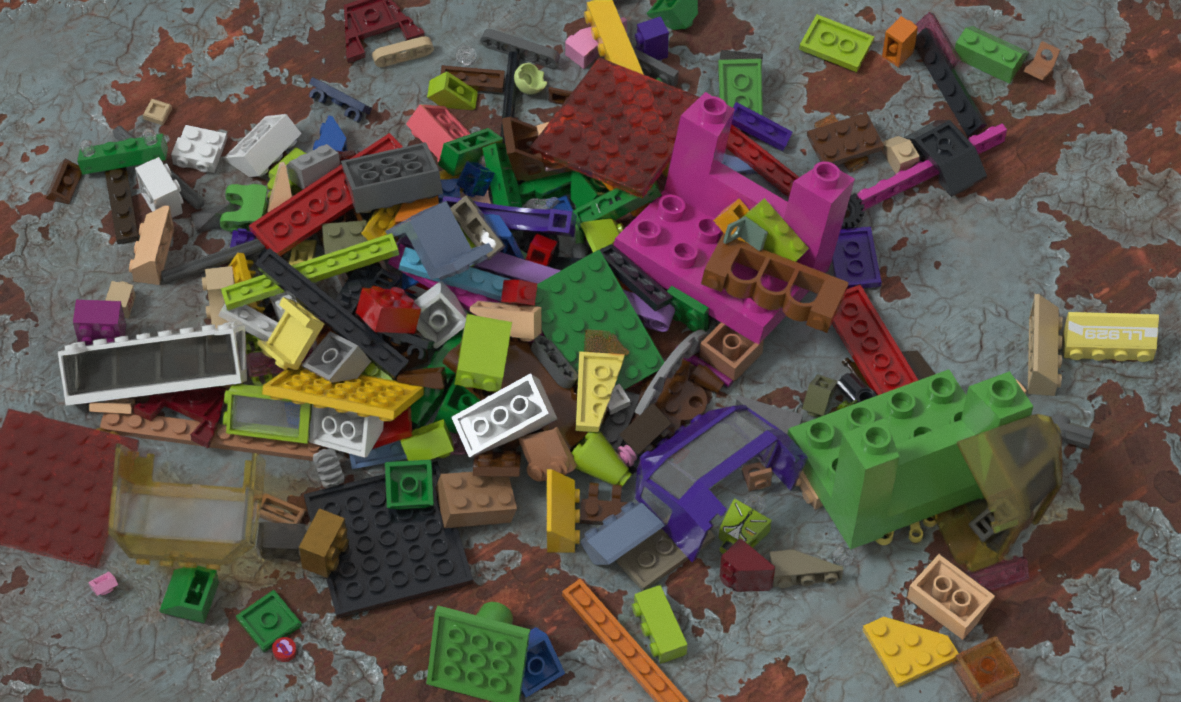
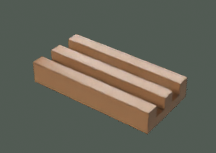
(283, 504)

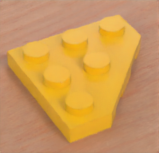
(908, 649)

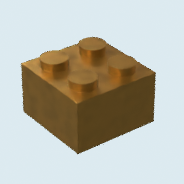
(323, 543)

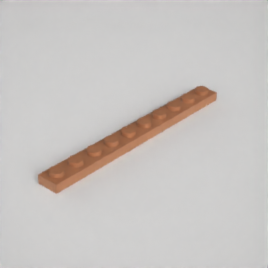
(179, 431)

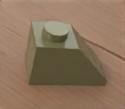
(819, 395)

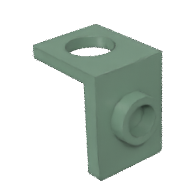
(747, 231)

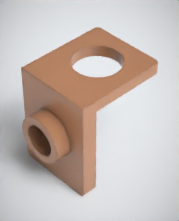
(1039, 66)
(757, 479)

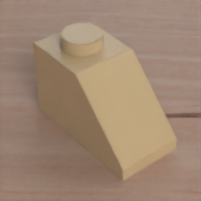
(900, 153)

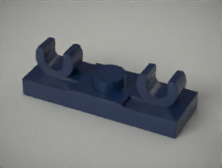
(338, 98)

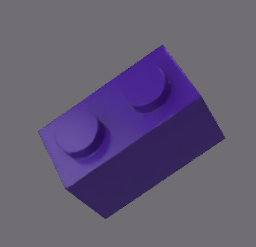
(653, 38)

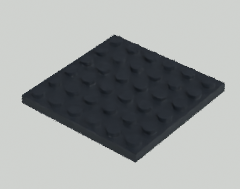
(389, 551)

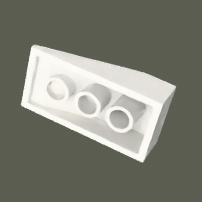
(504, 416)

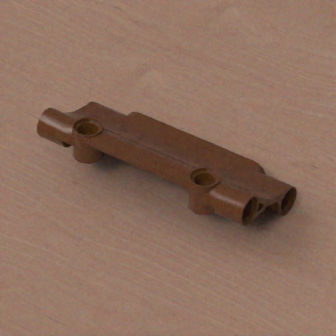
(522, 362)

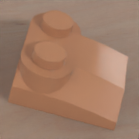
(546, 451)

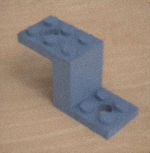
(440, 242)

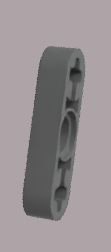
(560, 371)

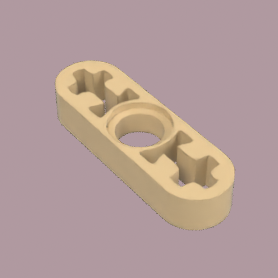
(413, 49)

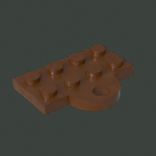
(677, 395)

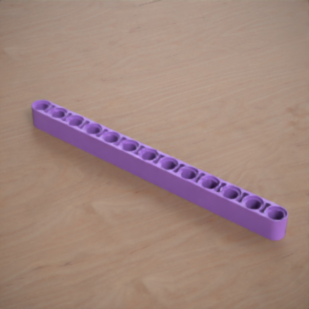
(520, 269)

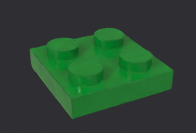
(689, 310)

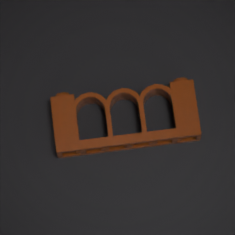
(818, 313)

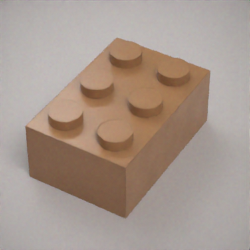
(475, 499)

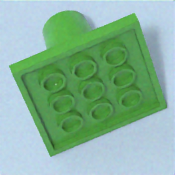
(478, 653)

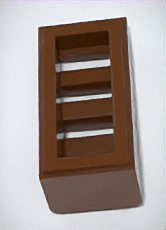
(426, 377)

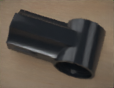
(854, 389)

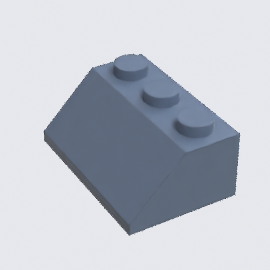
(620, 533)

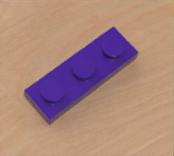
(760, 127)

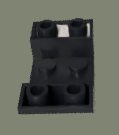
(950, 154)

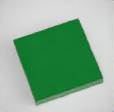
(268, 620)

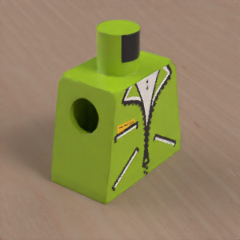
(743, 523)

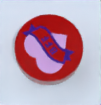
(284, 649)

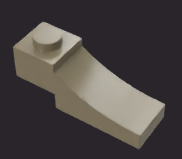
(476, 225)

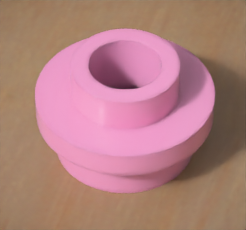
(627, 455)

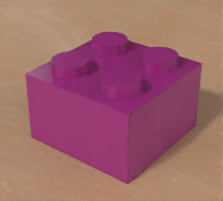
(98, 320)

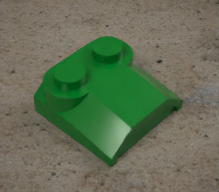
(409, 484)

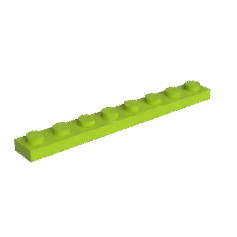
(314, 270)

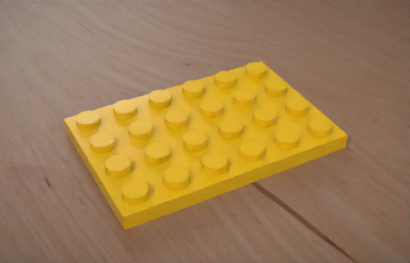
(362, 395)

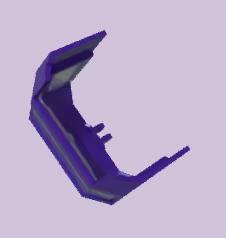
(682, 469)

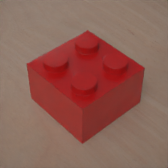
(388, 310)

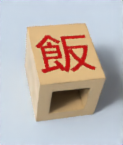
(122, 292)

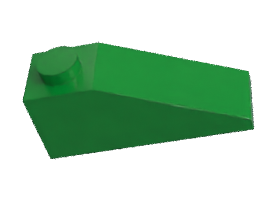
(464, 149)

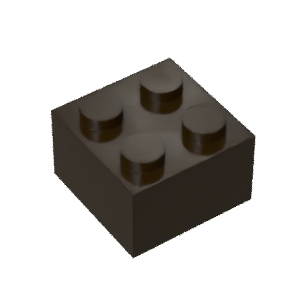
(648, 430)

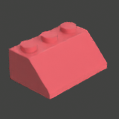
(435, 127)

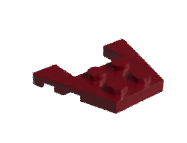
(371, 18)
(198, 404)

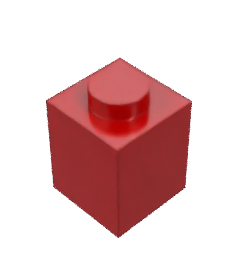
(541, 250)
(519, 292)

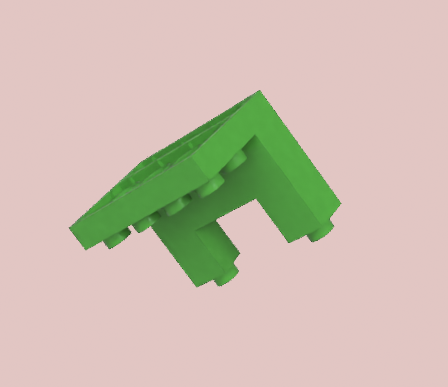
(899, 454)

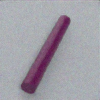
(696, 361)

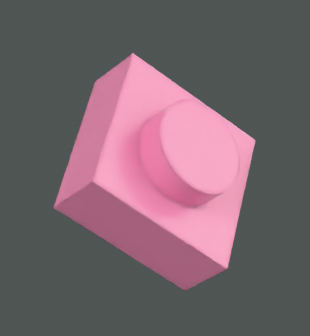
(103, 584)

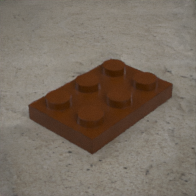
(845, 140)
(498, 463)

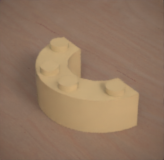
(213, 282)

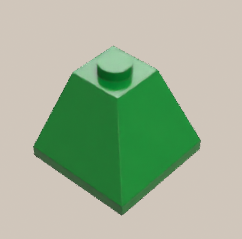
(675, 13)
(585, 188)

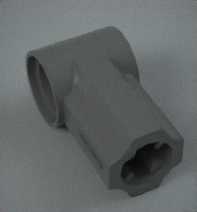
(1072, 432)

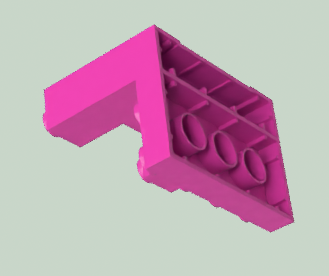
(678, 232)

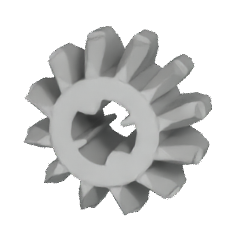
(328, 468)

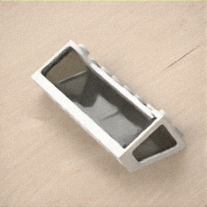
(153, 363)

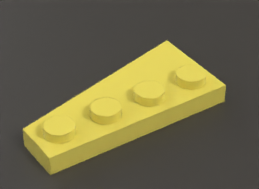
(595, 387)

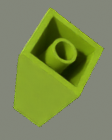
(483, 353)

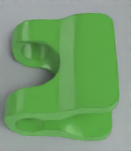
(252, 202)

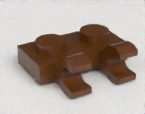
(595, 511)

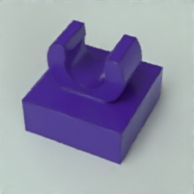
(241, 236)

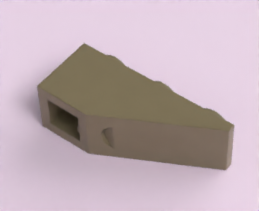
(799, 568)

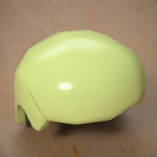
(529, 79)

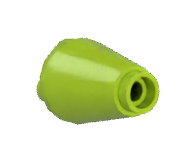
(600, 460)

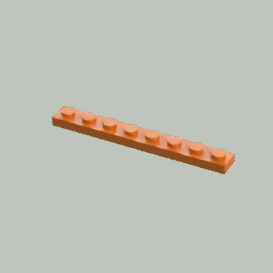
(621, 644)

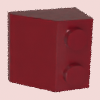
(746, 569)

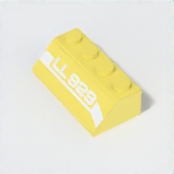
(1110, 336)

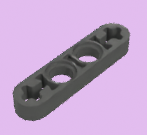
(501, 42)

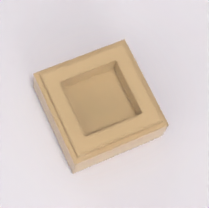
(157, 112)

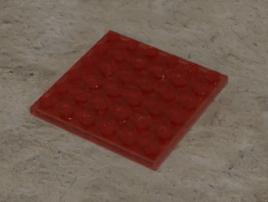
(616, 127)
(56, 487)

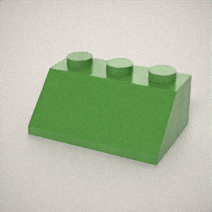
(990, 53)

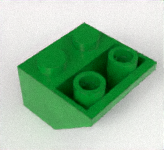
(190, 593)

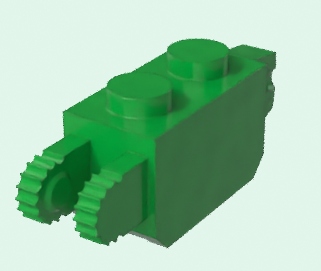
(546, 187)

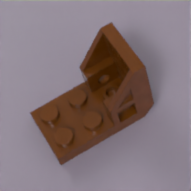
(527, 165)

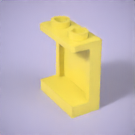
(292, 335)

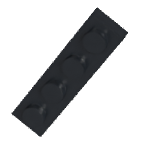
(636, 278)

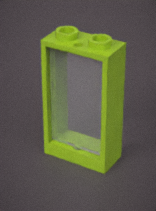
(262, 417)

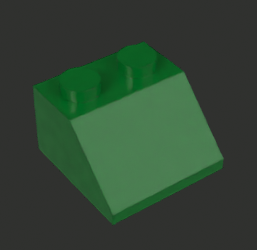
(456, 401)

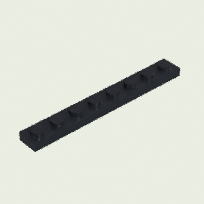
(331, 313)

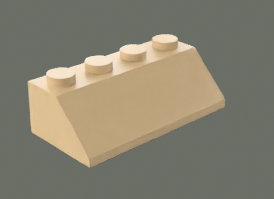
(1043, 347)

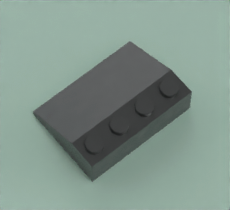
(392, 177)

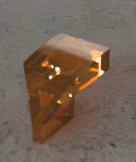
(603, 342)

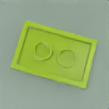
(836, 43)

